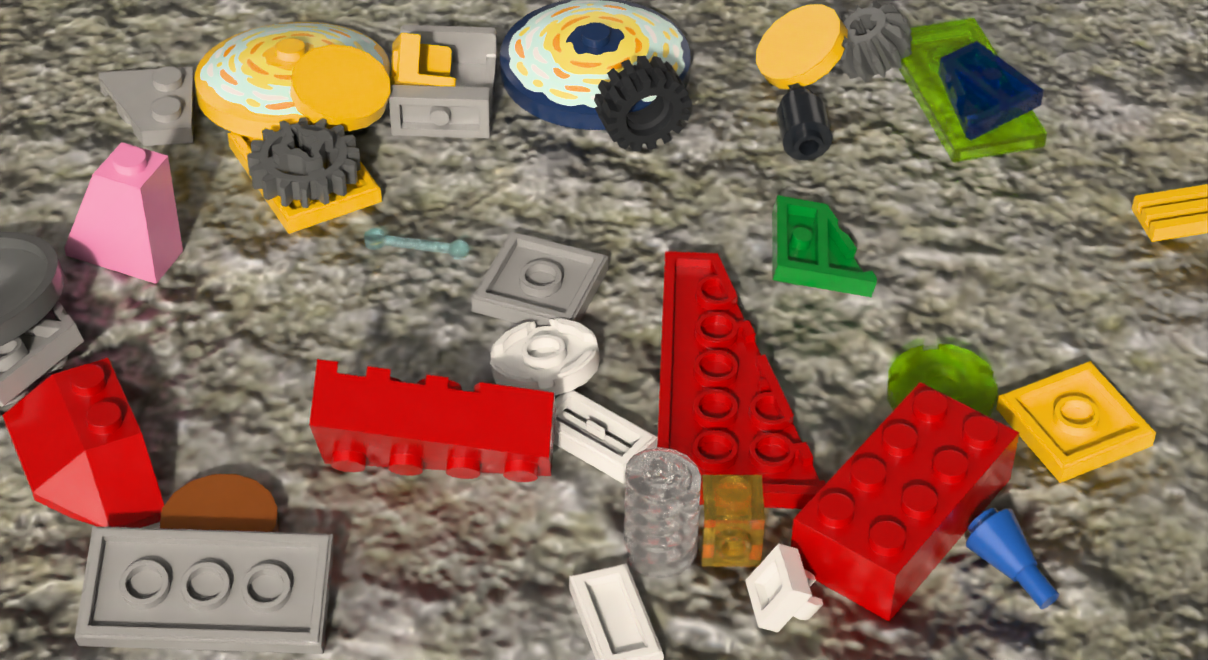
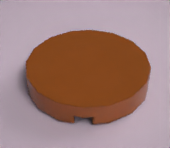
(221, 503)

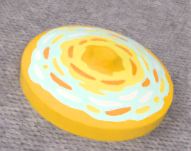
(248, 76)

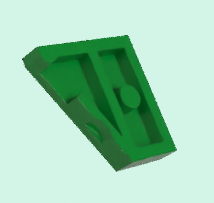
(814, 250)

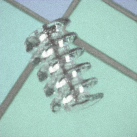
(661, 512)

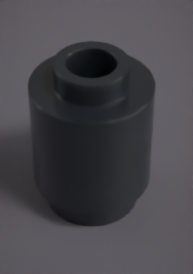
(803, 125)

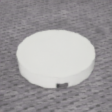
(545, 357)

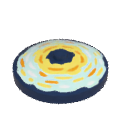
(567, 47)

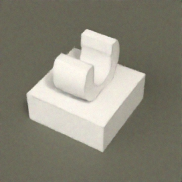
(781, 589)

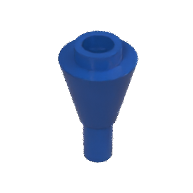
(1003, 545)

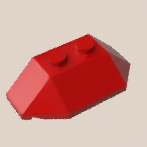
(85, 449)

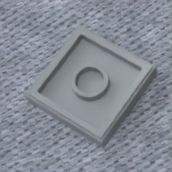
(539, 281)

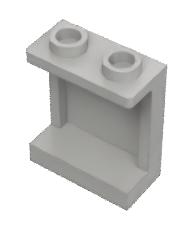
(450, 110)

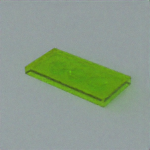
(923, 79)

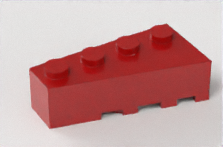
(431, 425)

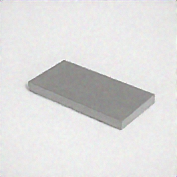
(206, 590)

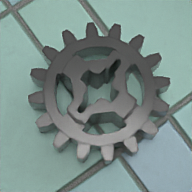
(304, 162)

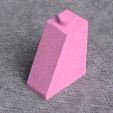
(129, 216)

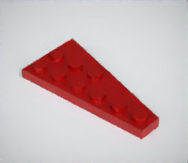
(719, 390)

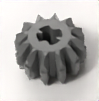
(874, 41)

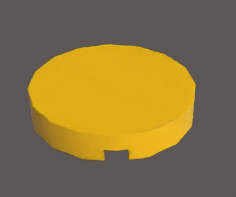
(801, 46)
(340, 86)

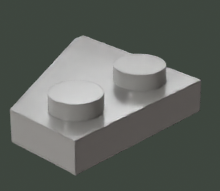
(154, 102)

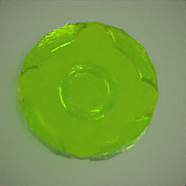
(948, 370)

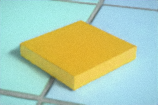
(1075, 421)

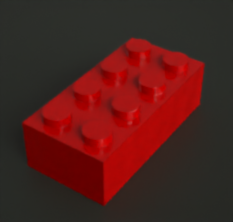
(904, 500)

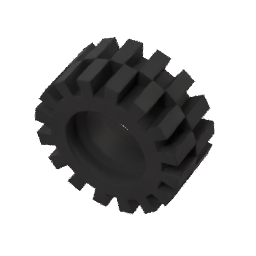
(631, 86)

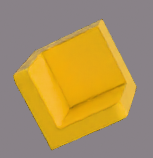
(420, 63)

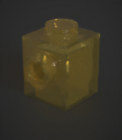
(731, 520)

